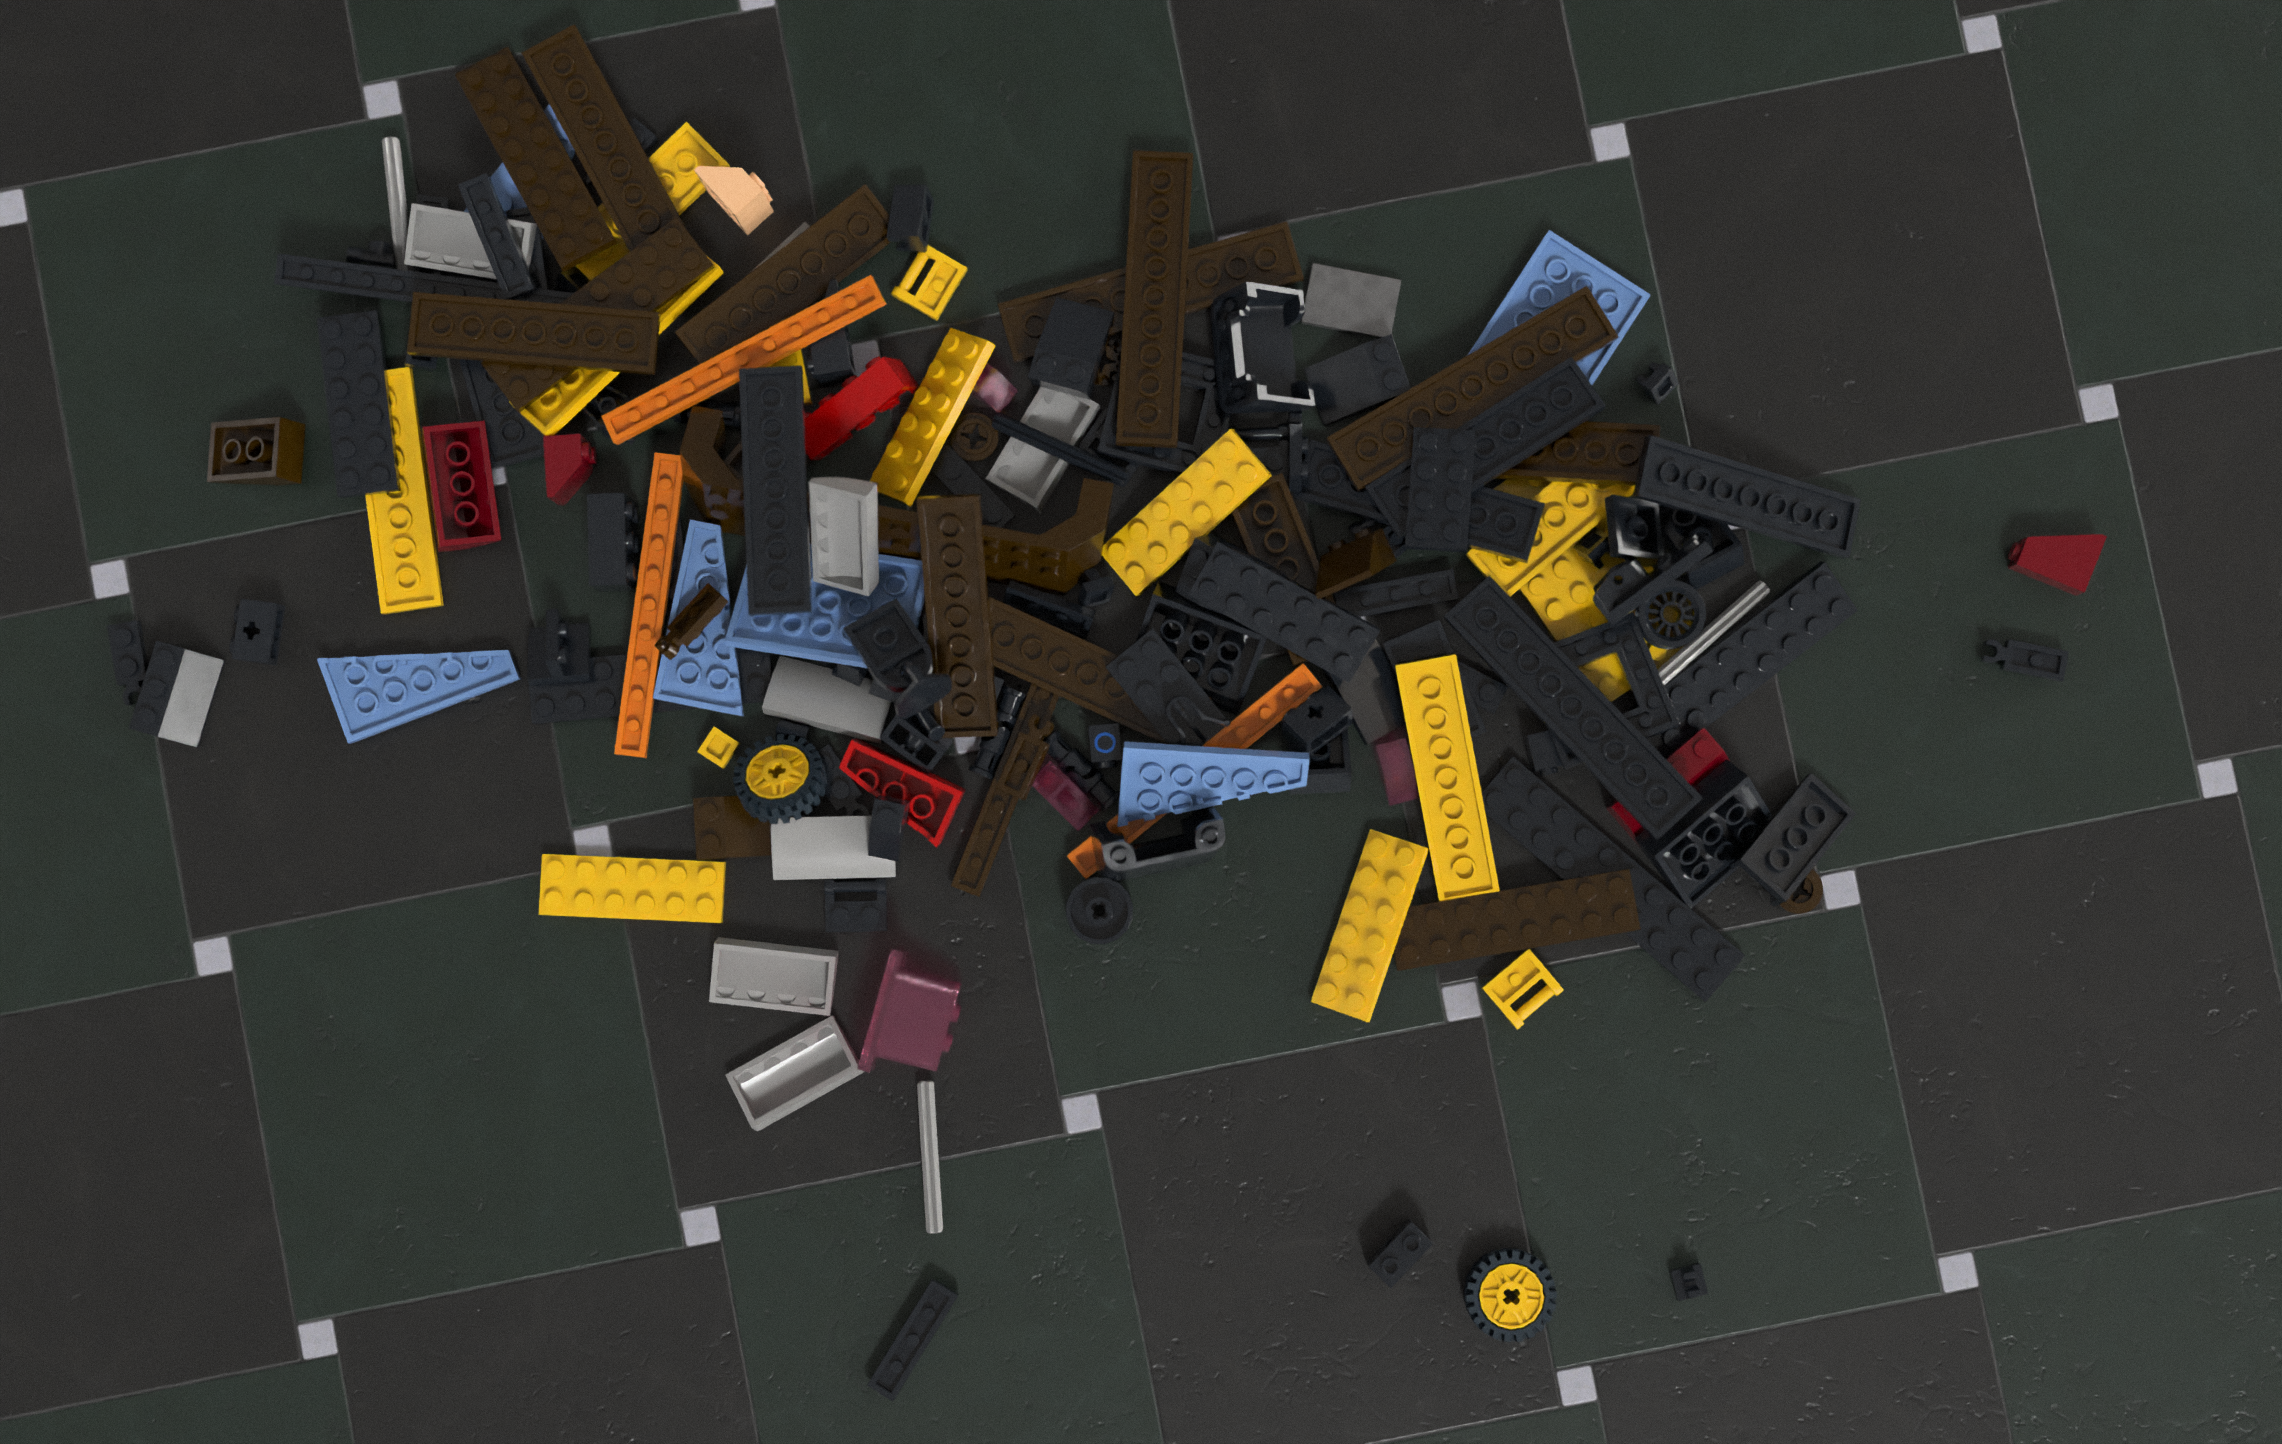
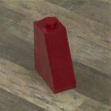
(2058, 560)

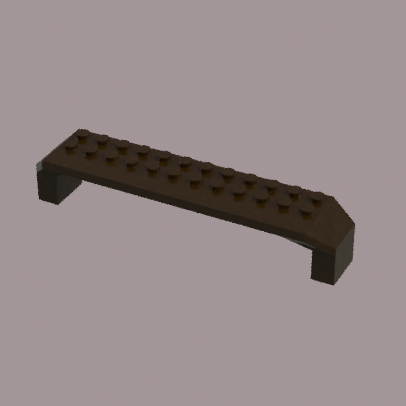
(1043, 561)

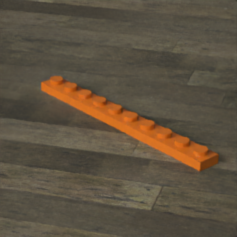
(754, 352)
(650, 606)
(1240, 734)

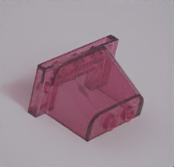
(911, 1017)

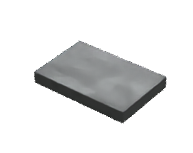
(1351, 301)

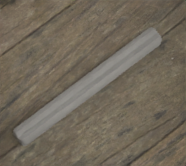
(396, 199)
(1713, 631)
(930, 1157)

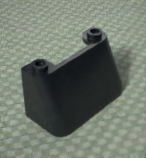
(1256, 349)
(1198, 844)

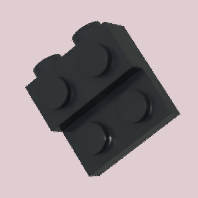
(1634, 529)

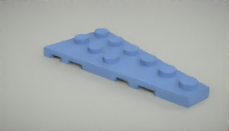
(395, 689)

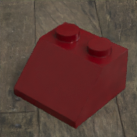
(567, 465)

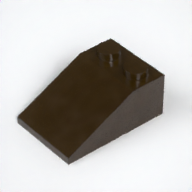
(256, 452)
(1353, 561)
(728, 830)

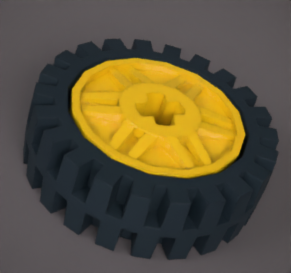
(780, 779)
(1516, 1318)

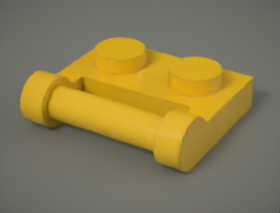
(936, 287)
(1515, 981)

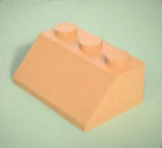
(738, 194)

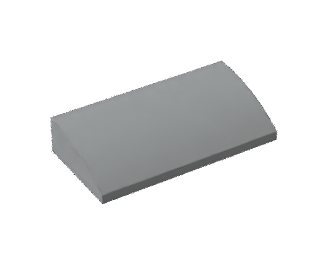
(450, 241)
(1030, 472)
(844, 533)
(824, 701)
(825, 849)
(773, 976)
(794, 1073)

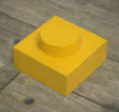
(718, 747)

